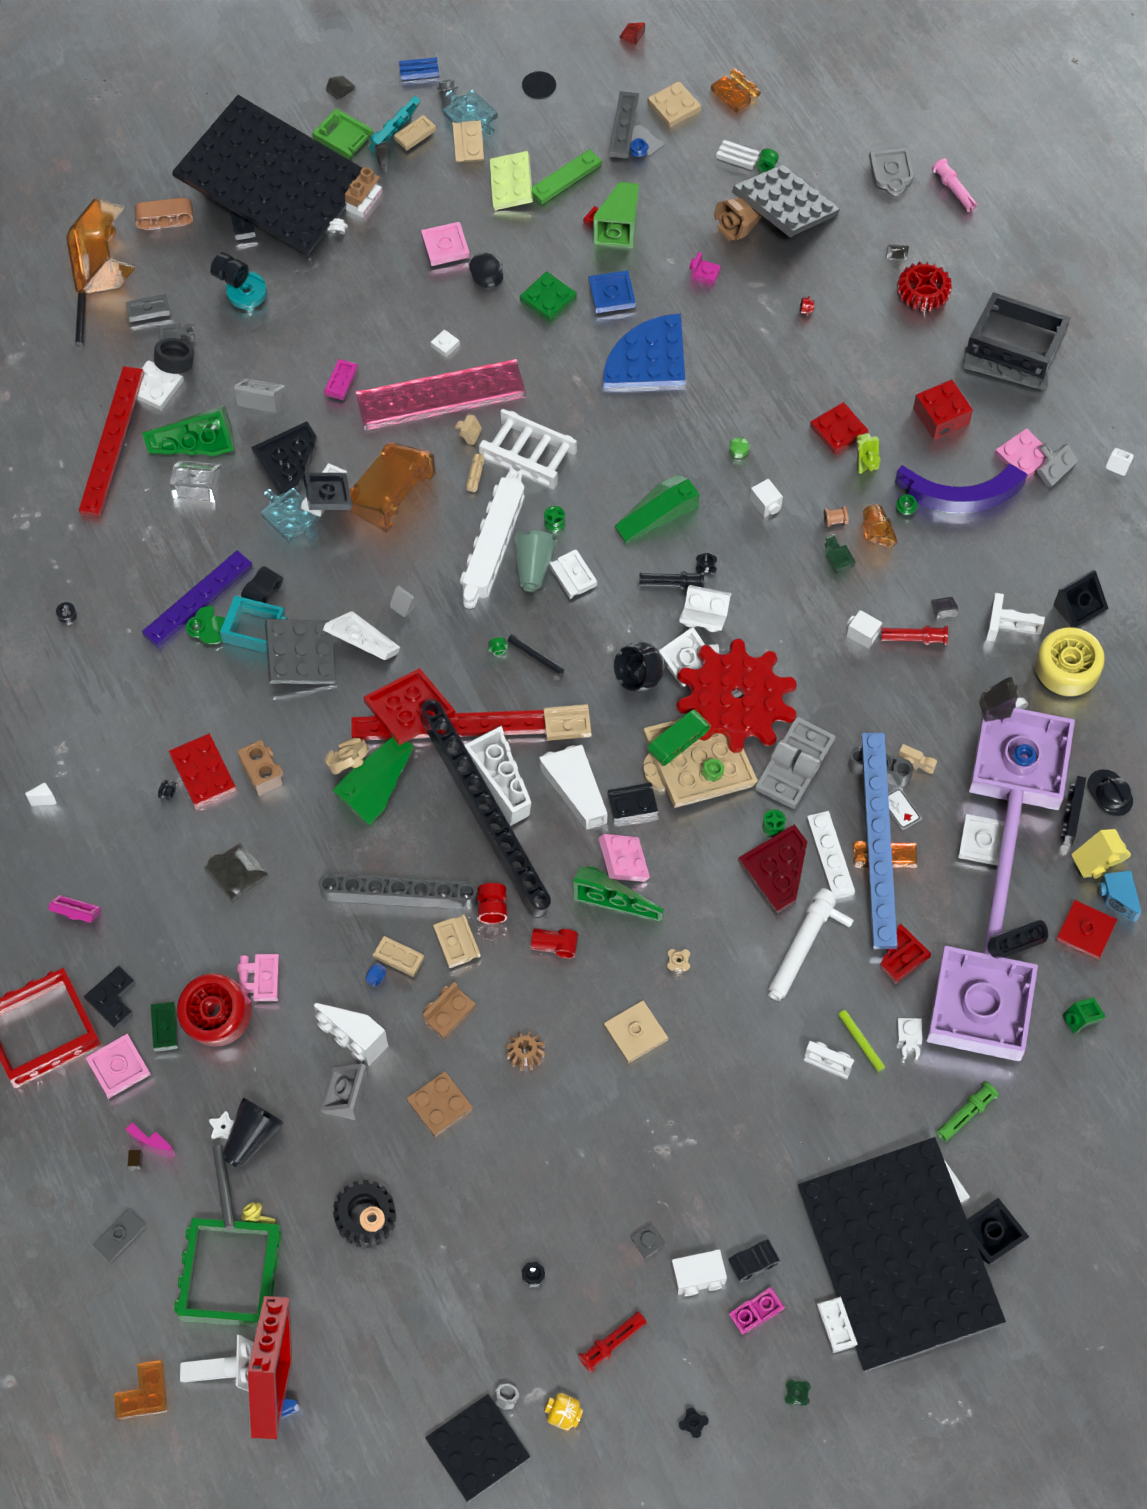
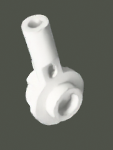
(337, 225)

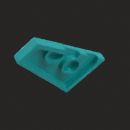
(392, 126)

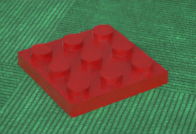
(401, 702)

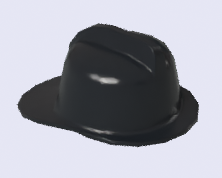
(1110, 792)

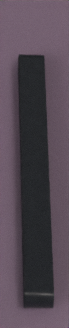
(484, 817)

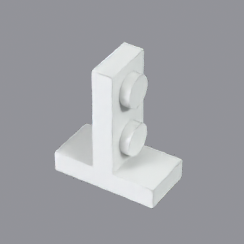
(1011, 620)

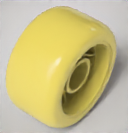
(1069, 661)

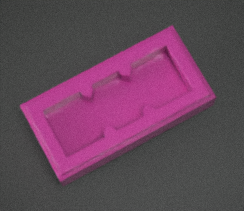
(341, 379)
(74, 908)

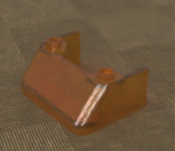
(89, 249)

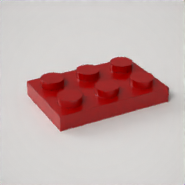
(202, 770)

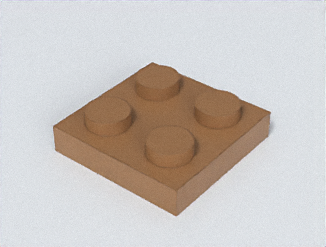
(439, 1104)

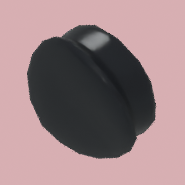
(486, 270)

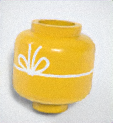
(563, 1411)

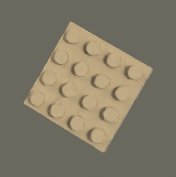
(683, 774)

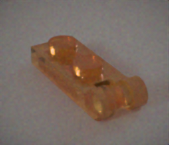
(903, 855)

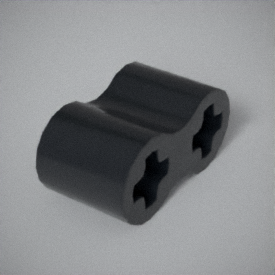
(262, 585)
(754, 1260)

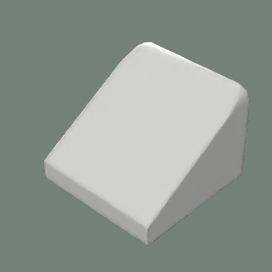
(1119, 461)
(40, 796)

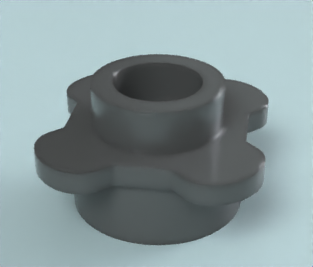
(447, 85)

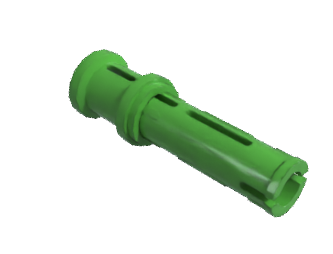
(975, 1104)

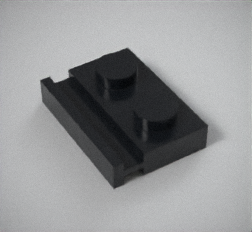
(632, 802)

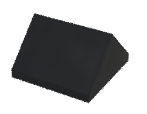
(1081, 599)
(996, 1231)

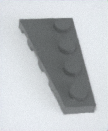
(1004, 372)

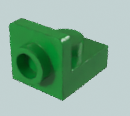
(1083, 1014)

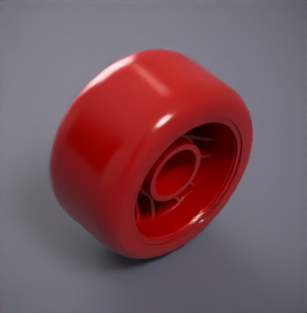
(201, 998)

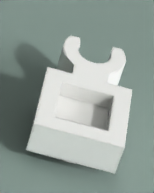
(909, 1033)

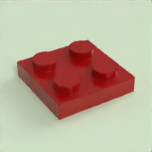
(838, 427)

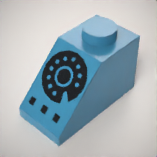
(1120, 894)

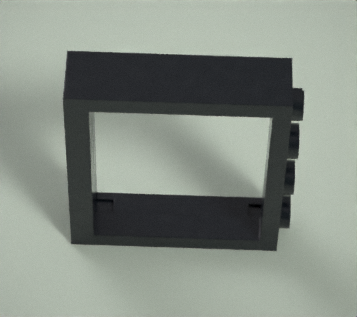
(1011, 355)

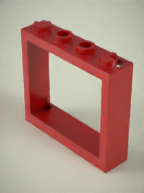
(59, 1055)
(274, 1354)

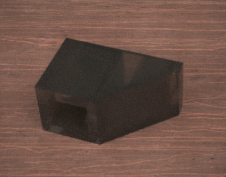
(999, 700)

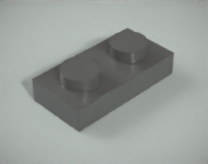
(147, 308)

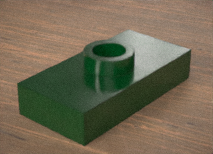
(164, 1026)

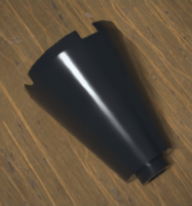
(249, 1132)

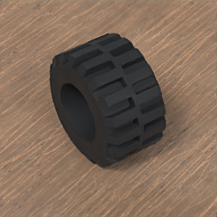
(358, 1195)

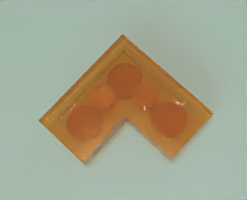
(150, 1396)

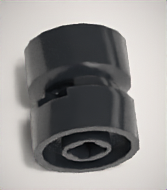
(229, 269)

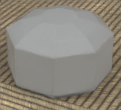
(506, 1396)

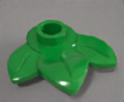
(209, 626)

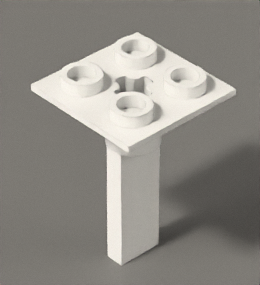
(221, 1367)

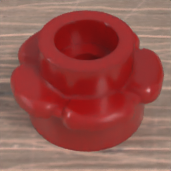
(806, 306)

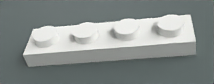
(830, 854)

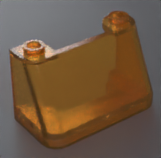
(389, 482)

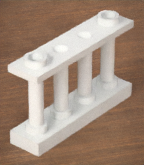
(511, 460)

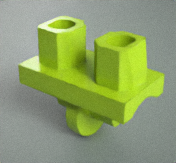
(867, 453)

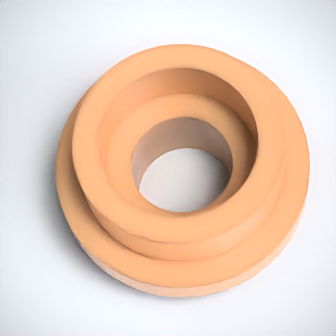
(372, 1226)

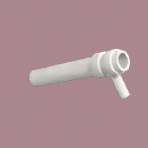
(817, 914)

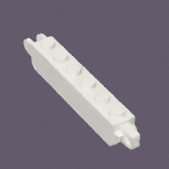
(493, 539)

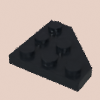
(287, 456)

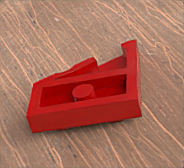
(906, 958)

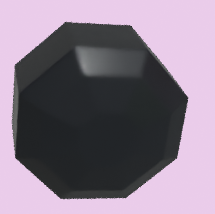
(533, 1274)

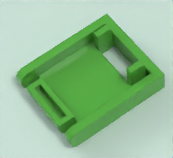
(346, 137)

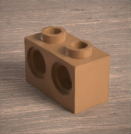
(257, 768)

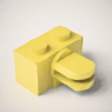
(1100, 853)

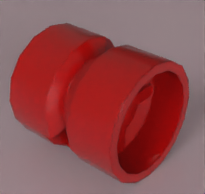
(492, 906)

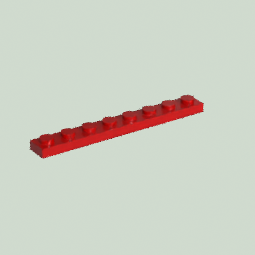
(111, 442)

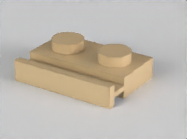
(468, 141)
(567, 722)
(456, 941)

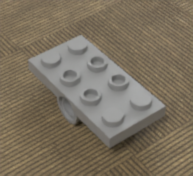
(795, 763)

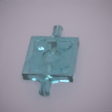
(470, 108)
(287, 516)

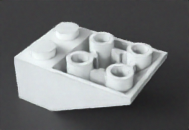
(353, 1031)

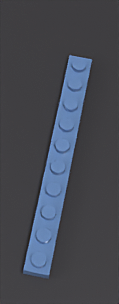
(879, 841)

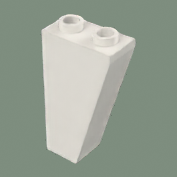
(575, 783)

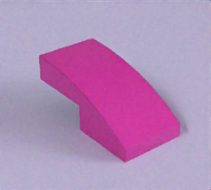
(154, 1143)

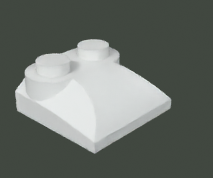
(683, 652)

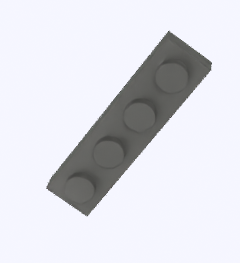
(624, 125)

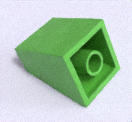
(617, 216)

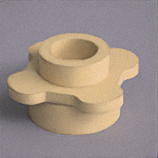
(674, 965)

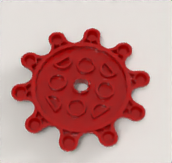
(732, 716)

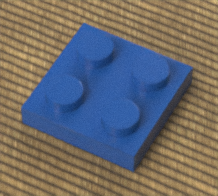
(612, 291)

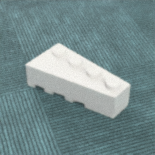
(500, 772)

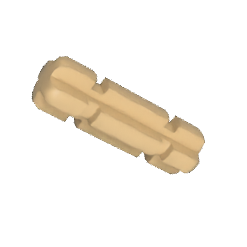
(475, 472)

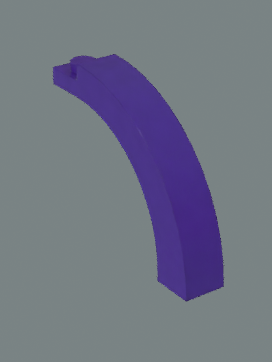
(966, 498)

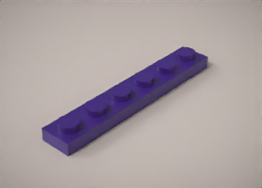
(199, 596)

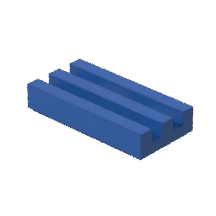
(419, 67)

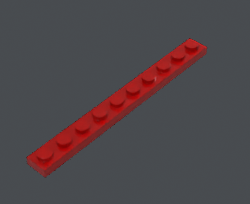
(464, 723)

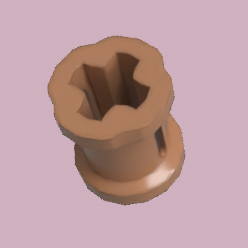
(835, 516)

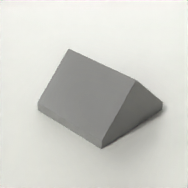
(259, 395)
(345, 1091)

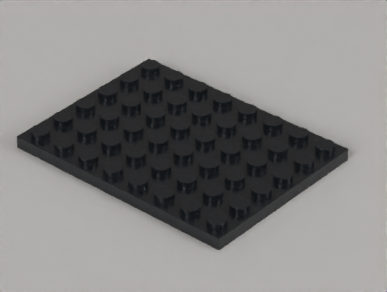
(269, 174)
(901, 1254)

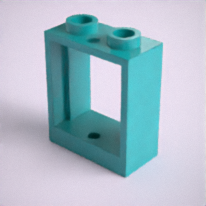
(237, 608)

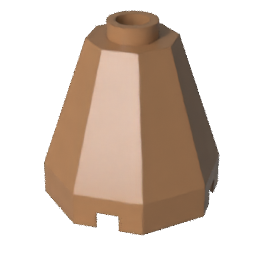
(735, 218)

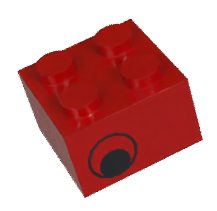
(942, 409)

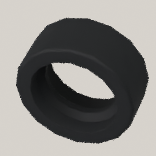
(171, 364)

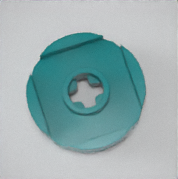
(251, 299)

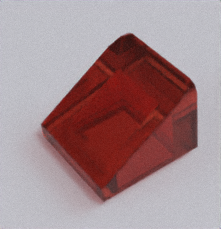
(633, 32)

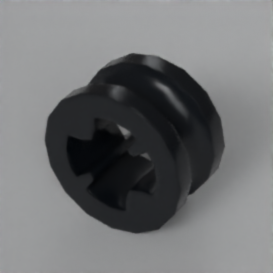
(70, 617)
(167, 790)

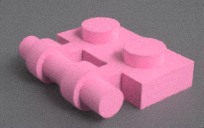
(265, 976)

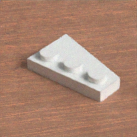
(362, 635)

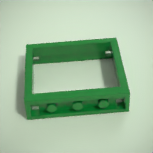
(188, 1258)

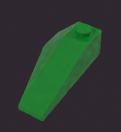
(201, 433)
(660, 506)
(371, 784)
(598, 889)

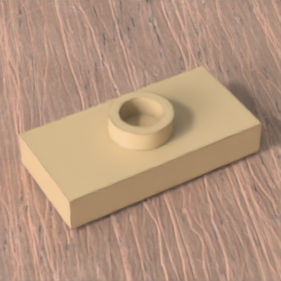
(415, 132)
(398, 956)

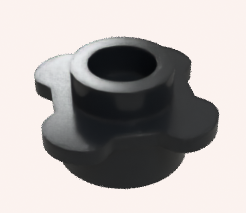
(706, 558)
(693, 1430)

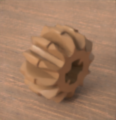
(525, 1059)

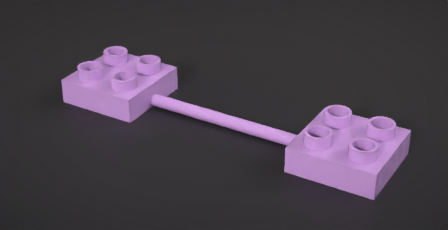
(980, 999)

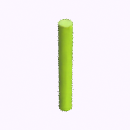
(861, 1040)

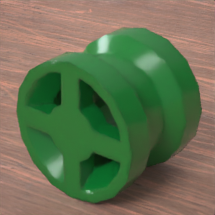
(767, 160)
(550, 515)
(776, 818)

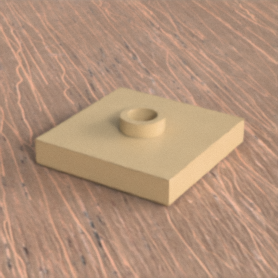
(635, 1032)

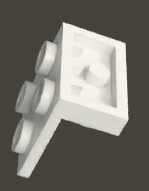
(705, 608)

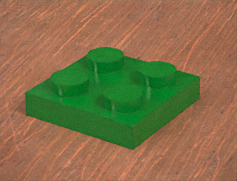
(548, 296)

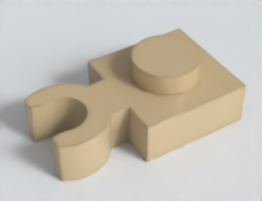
(917, 759)

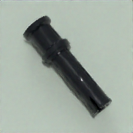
(672, 580)

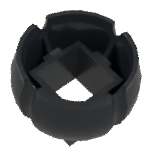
(633, 672)

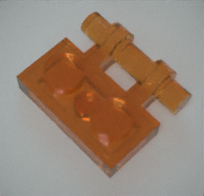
(731, 94)

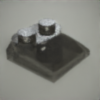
(235, 871)

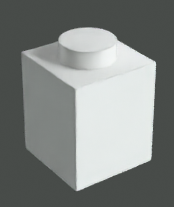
(766, 498)
(863, 628)

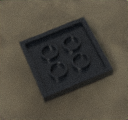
(477, 1448)

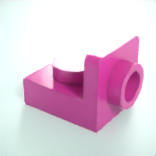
(703, 270)

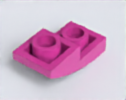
(757, 1311)

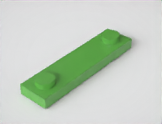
(566, 176)

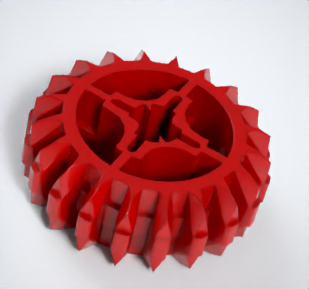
(924, 281)

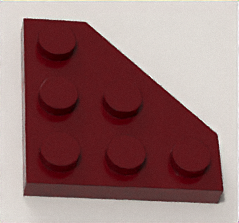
(777, 867)

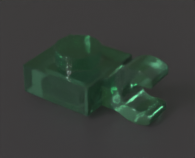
(838, 557)

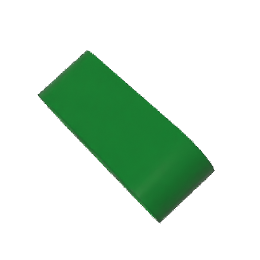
(678, 737)

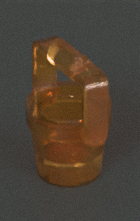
(878, 526)

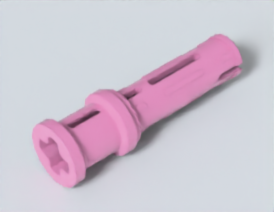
(950, 179)

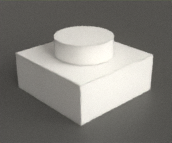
(445, 343)

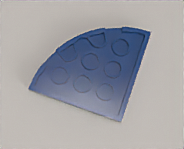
(648, 355)

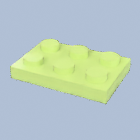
(511, 180)

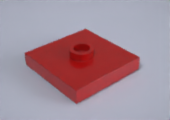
(1086, 929)

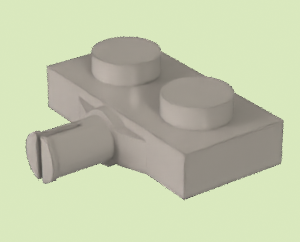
(1056, 463)

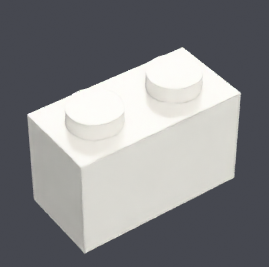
(699, 1272)

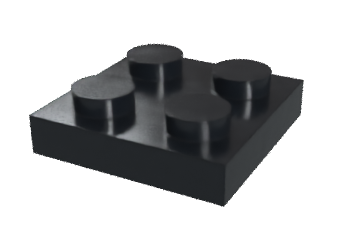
(327, 491)

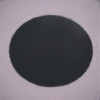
(539, 84)

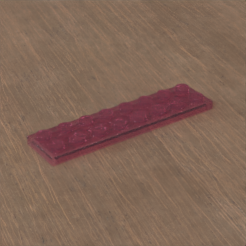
(440, 394)

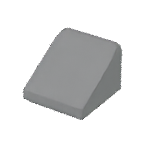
(402, 602)

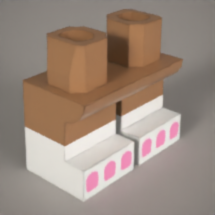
(363, 192)

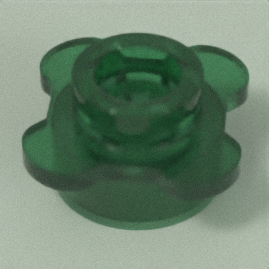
(802, 1387)

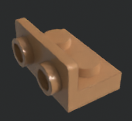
(448, 1010)

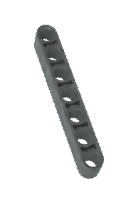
(406, 898)

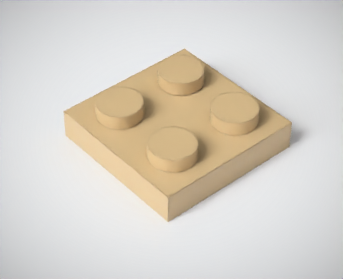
(674, 104)

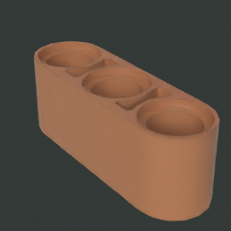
(163, 213)

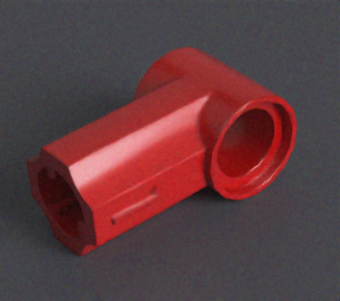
(561, 943)

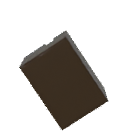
(135, 1160)

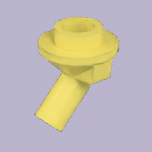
(252, 1213)

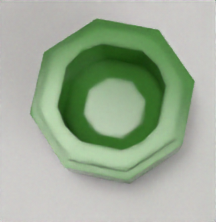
(739, 447)
(712, 770)

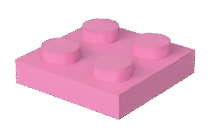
(445, 243)
(1022, 452)
(624, 857)
(118, 1066)

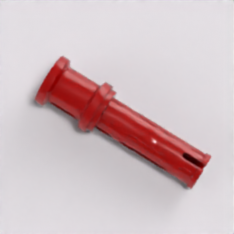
(925, 635)
(604, 1351)

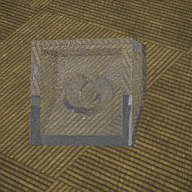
(195, 480)

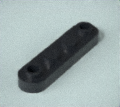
(1017, 939)

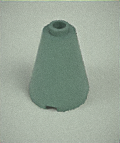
(533, 557)

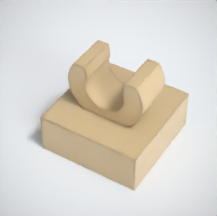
(469, 429)

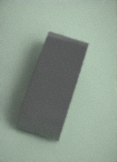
(893, 763)

